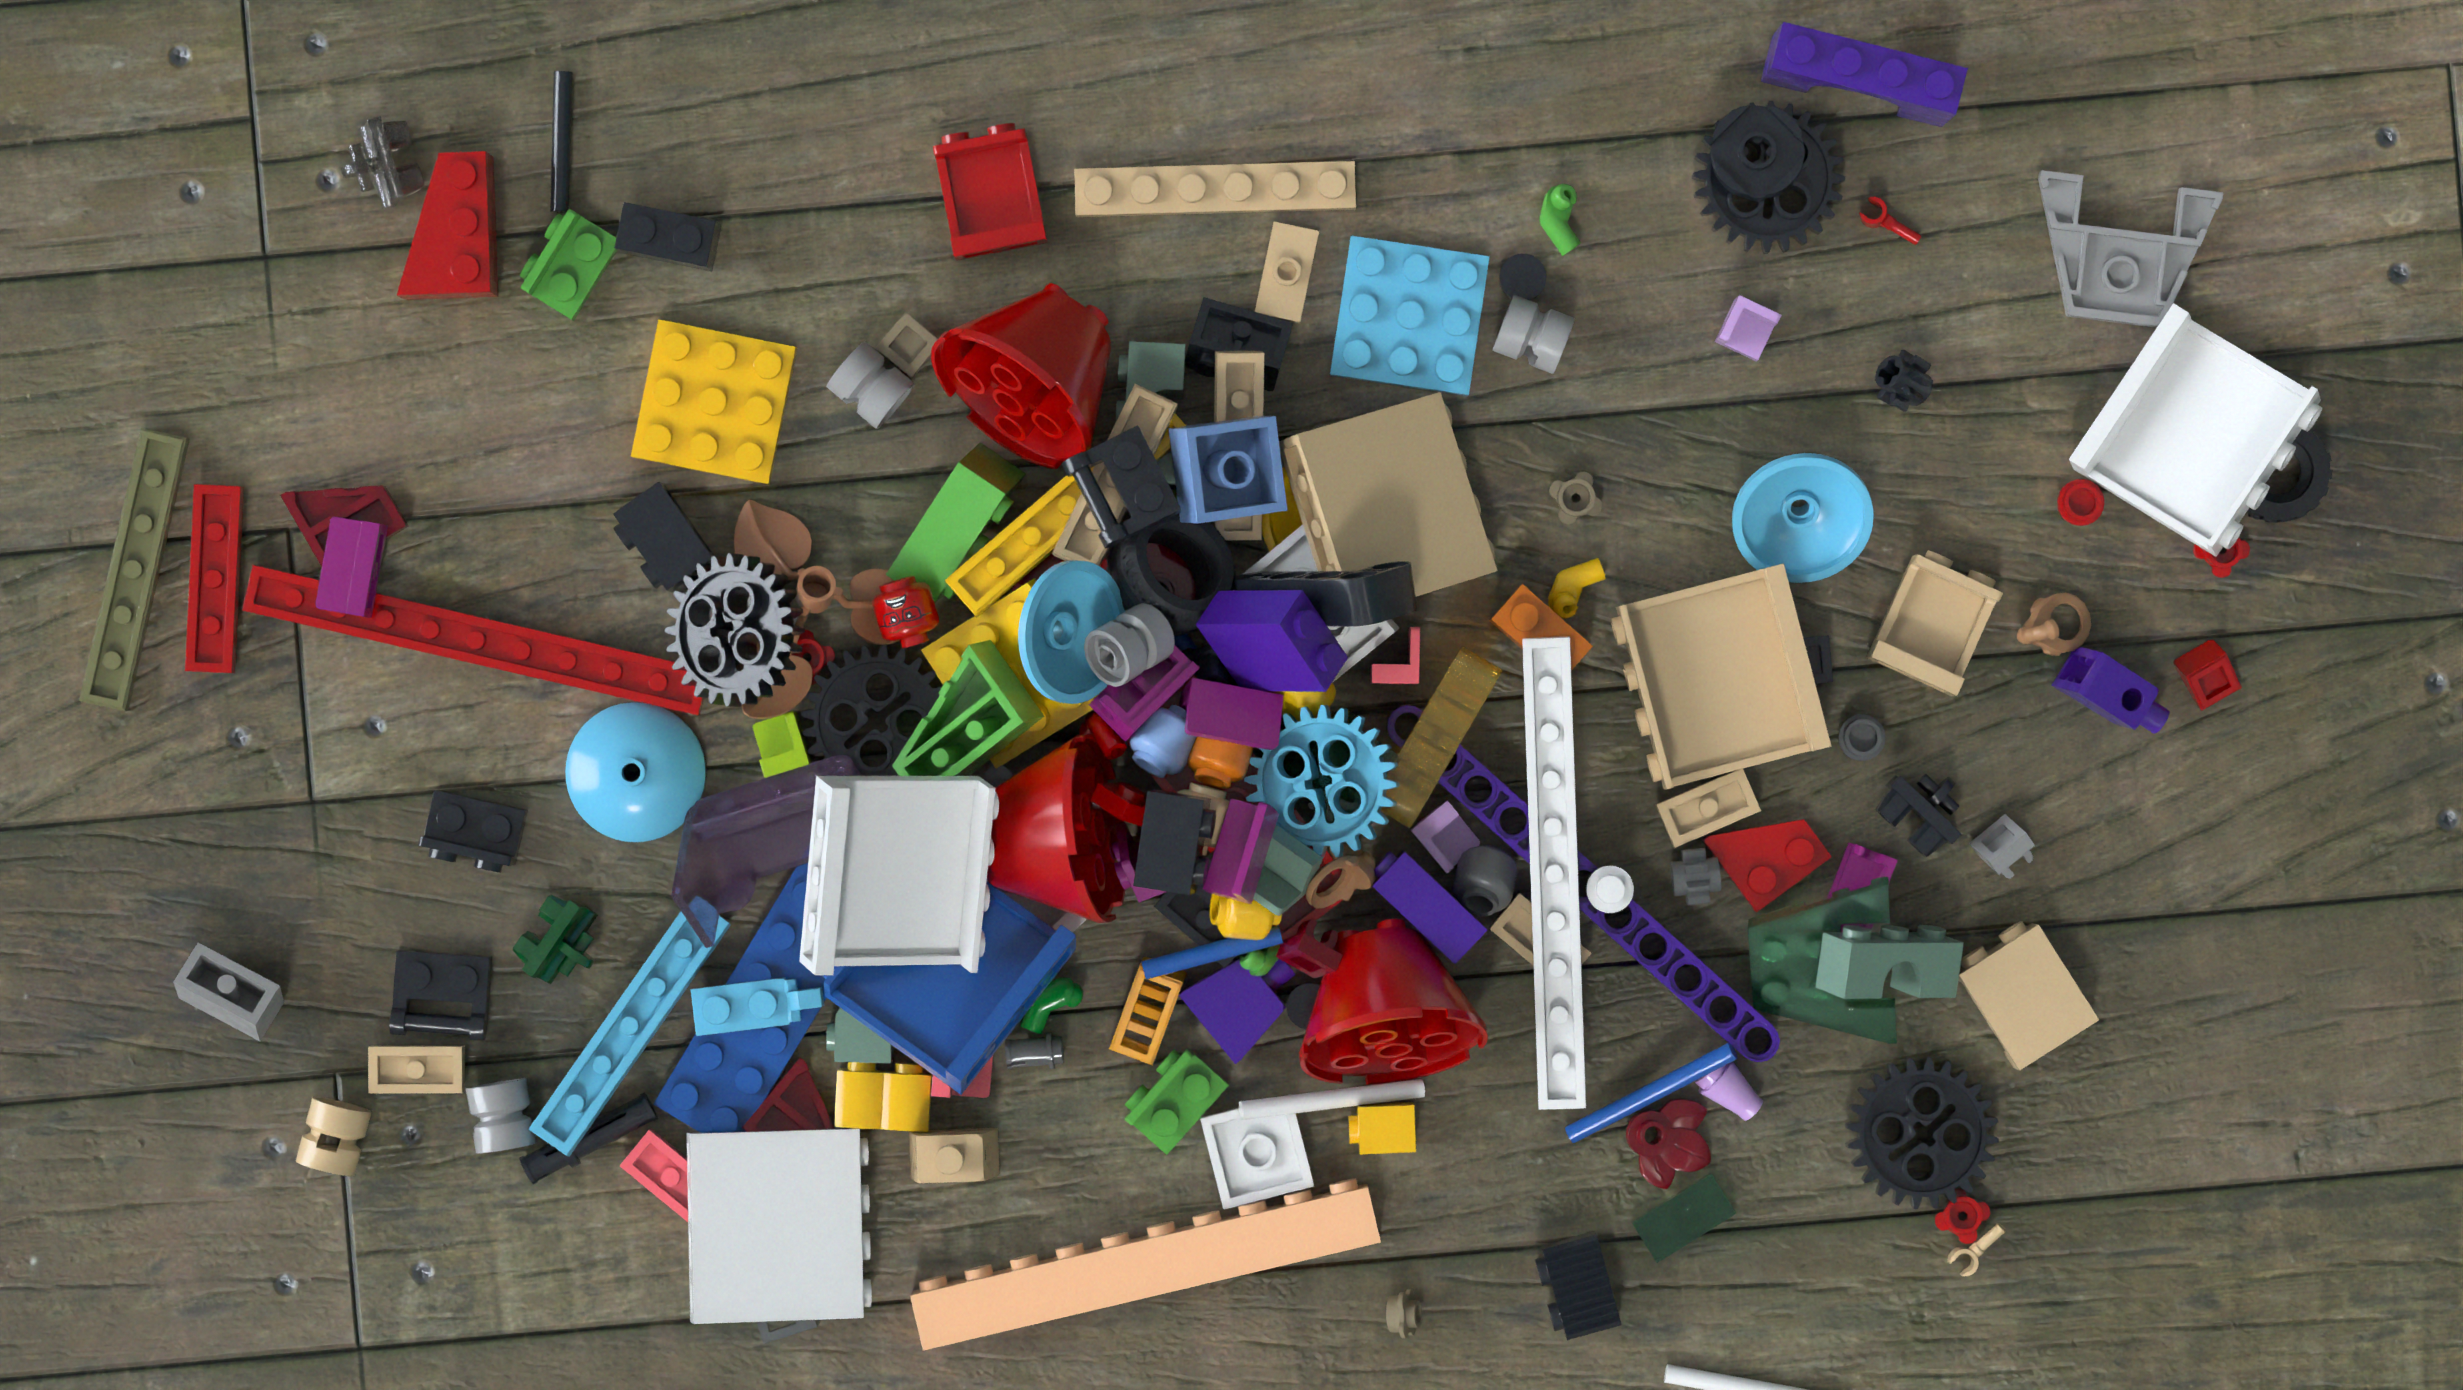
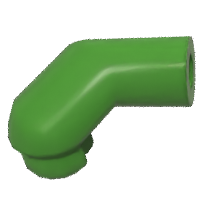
(1555, 217)
(1260, 961)

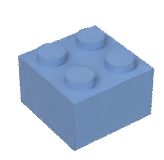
(1228, 469)

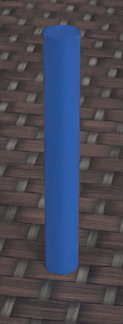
(1207, 954)

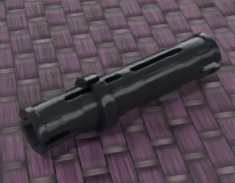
(603, 1131)

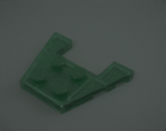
(1787, 956)

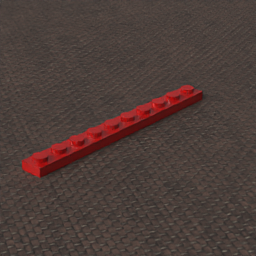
(479, 642)

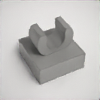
(2003, 845)

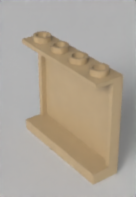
(1390, 493)
(1721, 677)

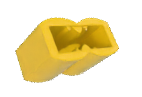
(883, 1098)

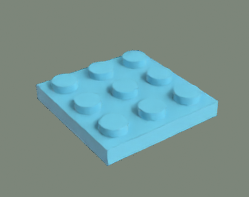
(1409, 315)

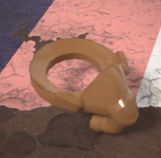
(2044, 631)
(1356, 874)

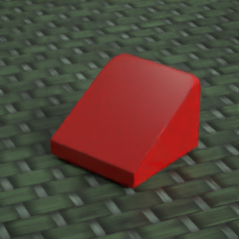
(2207, 674)

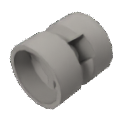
(1533, 334)
(870, 385)
(1129, 644)
(501, 1116)

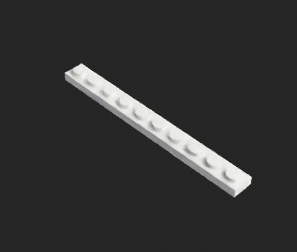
(1554, 872)

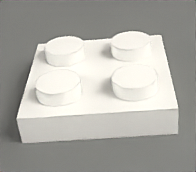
(1255, 1156)

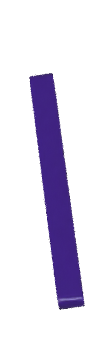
(1639, 922)

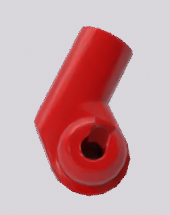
(1107, 739)

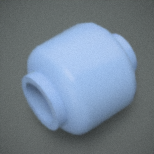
(1161, 742)

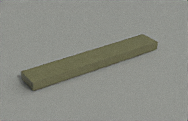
(134, 569)

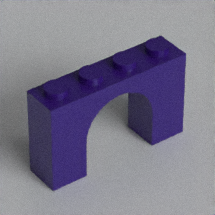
(1919, 85)

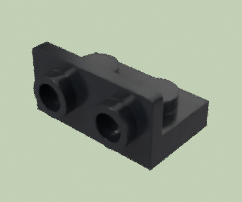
(1237, 329)
(473, 830)

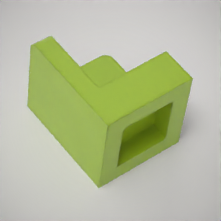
(781, 744)

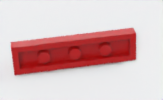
(214, 578)

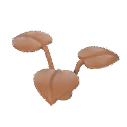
(787, 544)

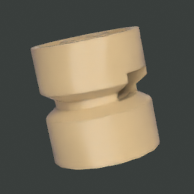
(337, 1120)

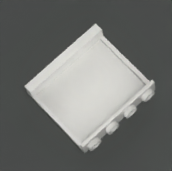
(2195, 432)
(898, 871)
(777, 1226)

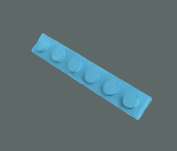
(623, 1035)

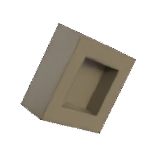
(907, 345)

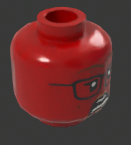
(905, 611)

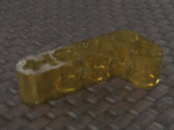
(1439, 733)

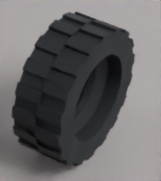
(2310, 488)

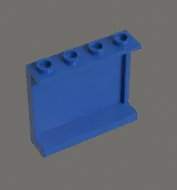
(945, 1013)

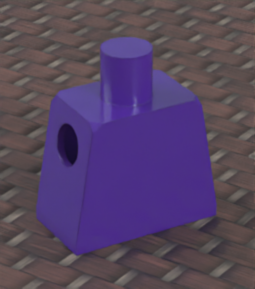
(2111, 690)
(1237, 1004)

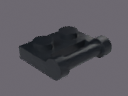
(1135, 479)
(441, 979)

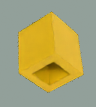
(1383, 1128)

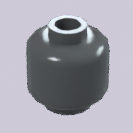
(1484, 880)

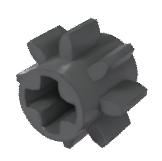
(1695, 876)

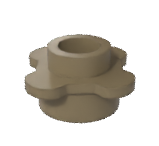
(1582, 486)
(1403, 1313)

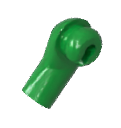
(1056, 995)

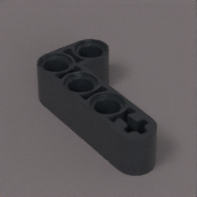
(1345, 596)

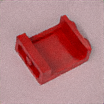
(989, 192)

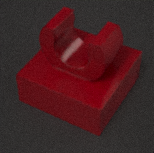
(1309, 954)

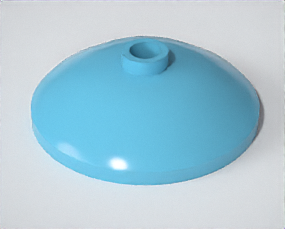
(1811, 538)
(1053, 627)
(669, 767)

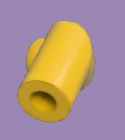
(1569, 585)

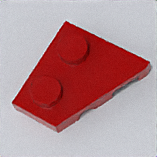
(1768, 858)

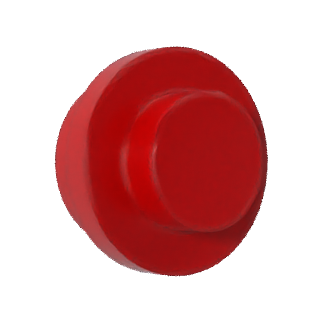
(2080, 502)

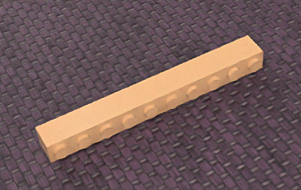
(1145, 1265)

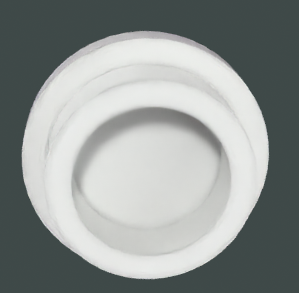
(1609, 889)

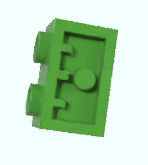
(569, 263)
(1175, 1099)

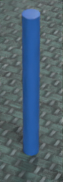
(1651, 1092)

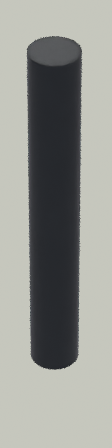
(561, 141)

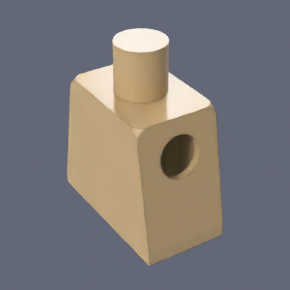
(954, 1155)

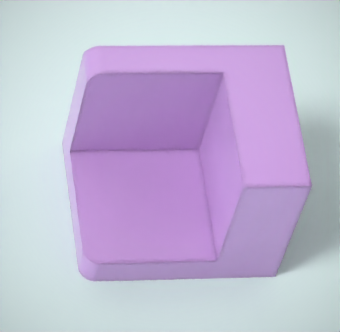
(1747, 328)
(1445, 835)

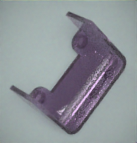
(743, 837)

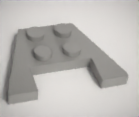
(2120, 271)

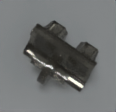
(379, 142)

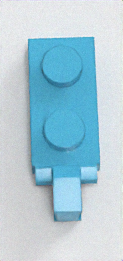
(751, 1005)

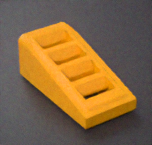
(1134, 1048)

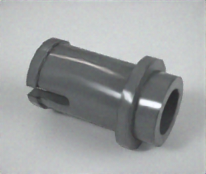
(1034, 1051)

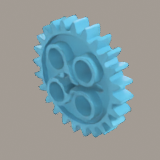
(1363, 771)

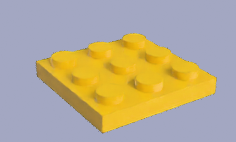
(714, 402)
(1001, 626)

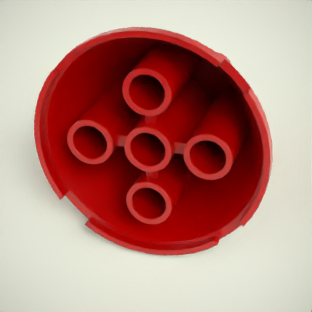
(1030, 374)
(1054, 838)
(1388, 1011)

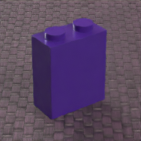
(1272, 640)
(1427, 905)

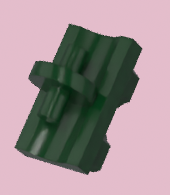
(563, 943)

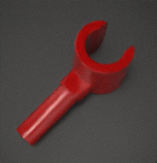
(1889, 222)

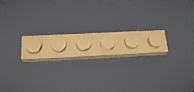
(1215, 189)

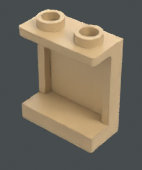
(1934, 622)
(2025, 994)

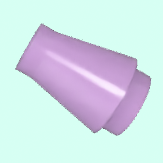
(1730, 1090)

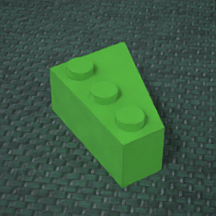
(958, 519)
(972, 719)

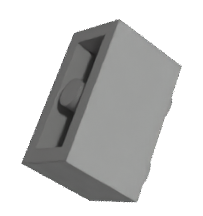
(229, 991)

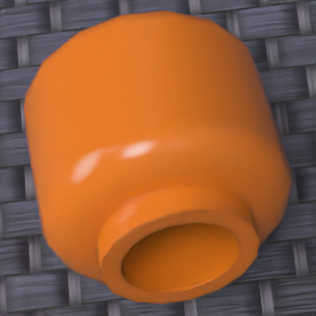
(1219, 762)

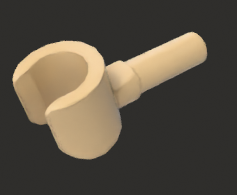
(1976, 1249)

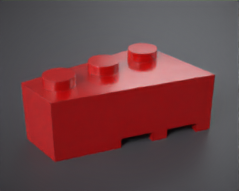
(455, 232)

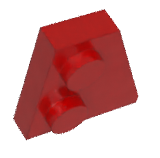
(1121, 800)

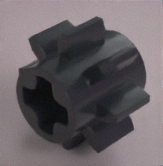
(1903, 380)

